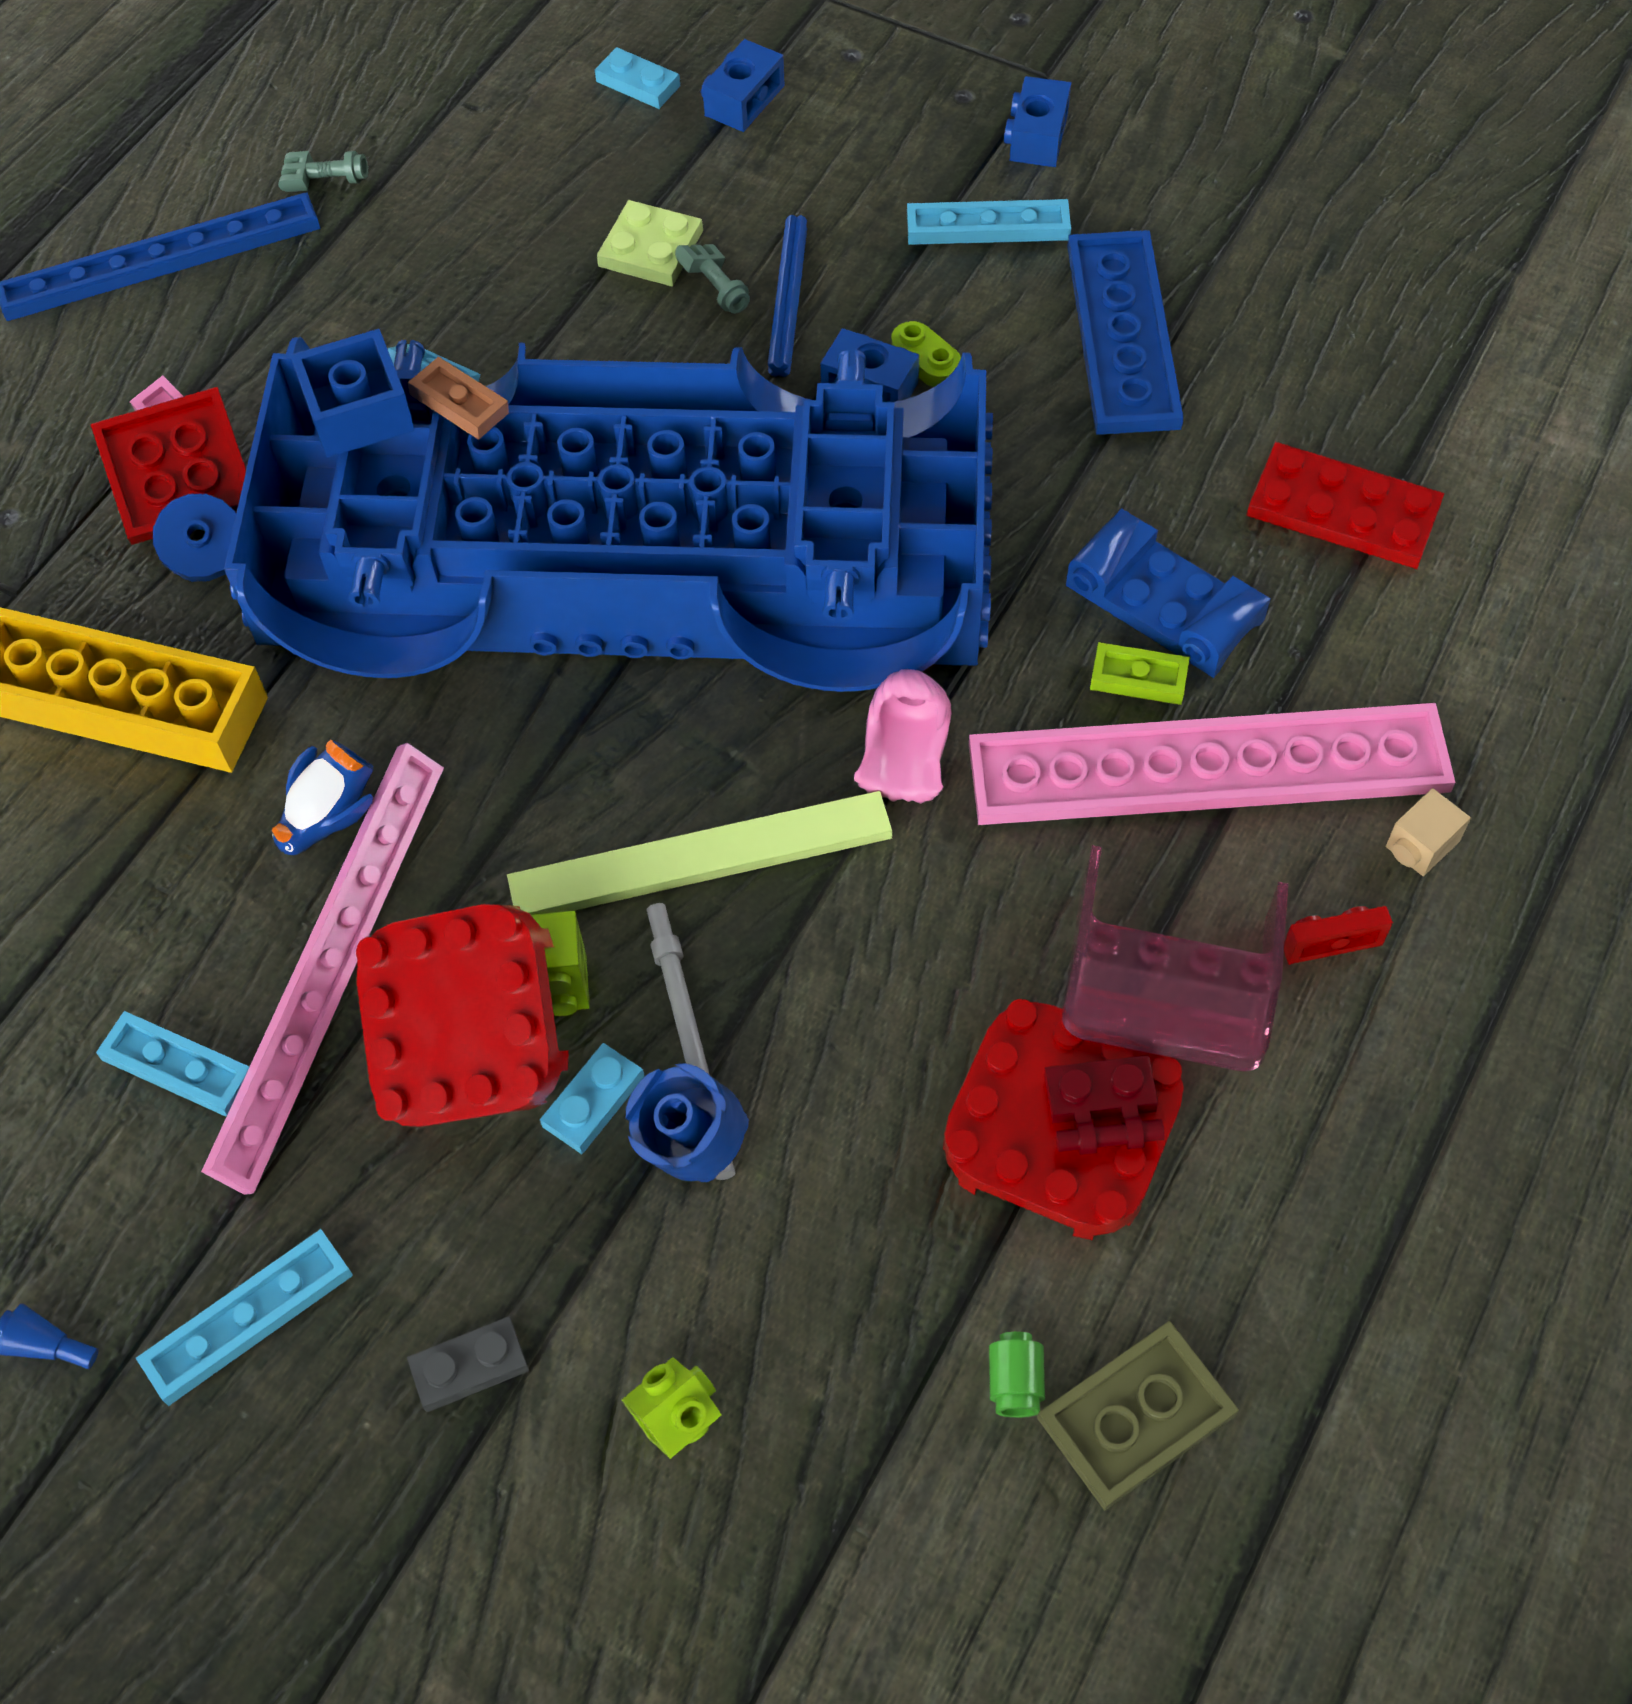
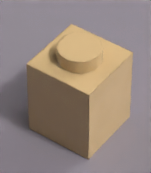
(1427, 832)

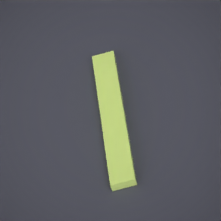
(701, 855)

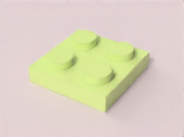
(646, 242)

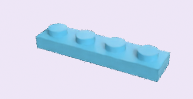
(988, 221)
(243, 1317)

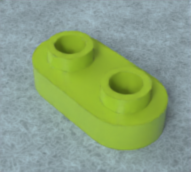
(930, 347)

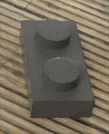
(467, 1364)

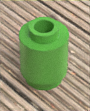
(1016, 1375)

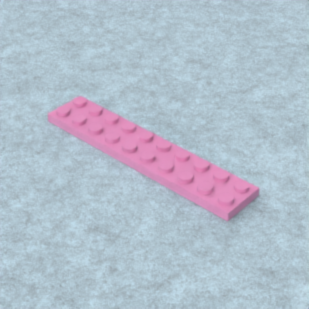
(1209, 763)

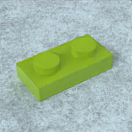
(1139, 673)

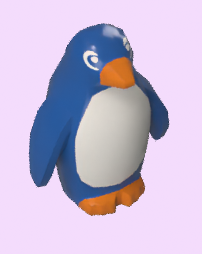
(322, 797)

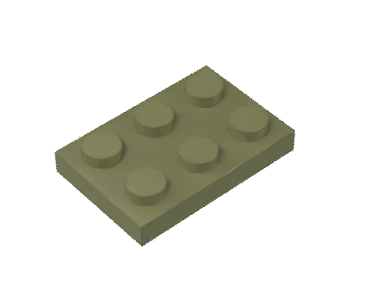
(1137, 1415)

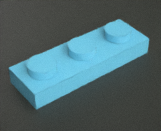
(173, 1063)

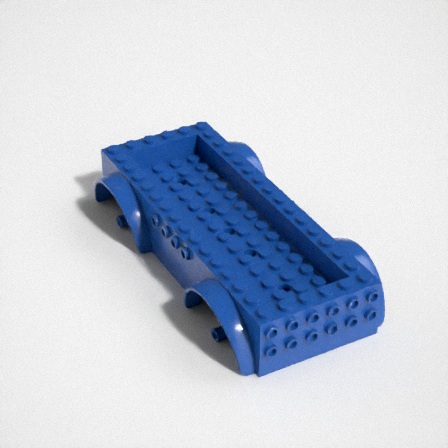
(630, 523)

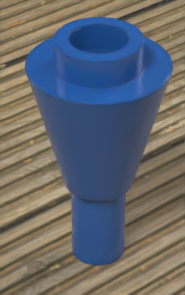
(32, 1336)

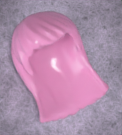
(905, 738)

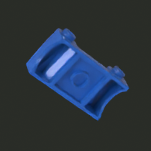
(1165, 593)

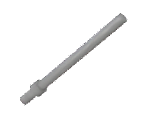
(668, 954)

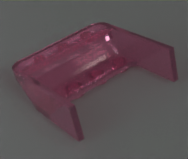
(1173, 991)

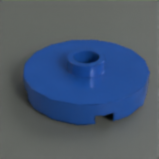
(189, 558)

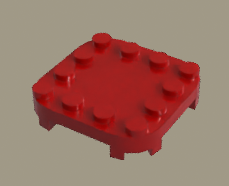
(458, 1015)
(1005, 1137)

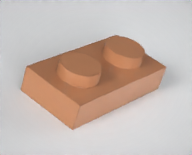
(458, 397)

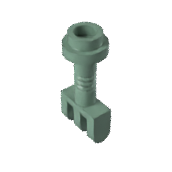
(300, 168)
(732, 295)

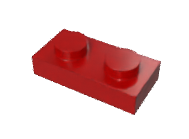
(1335, 935)

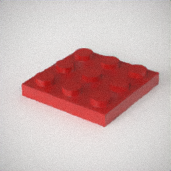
(168, 454)

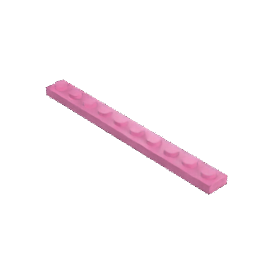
(322, 973)

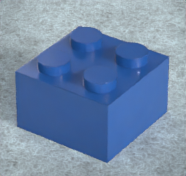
(353, 393)

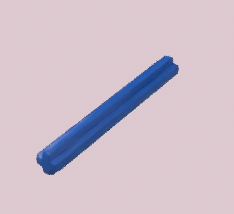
(787, 296)

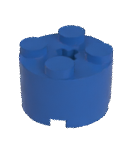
(685, 1122)

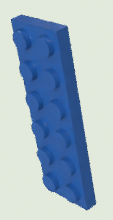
(1124, 333)

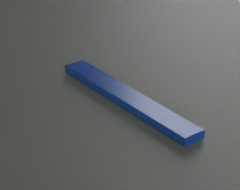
(157, 256)

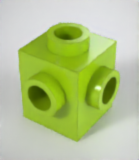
(673, 1406)

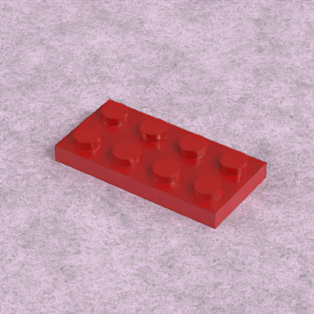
(1345, 505)

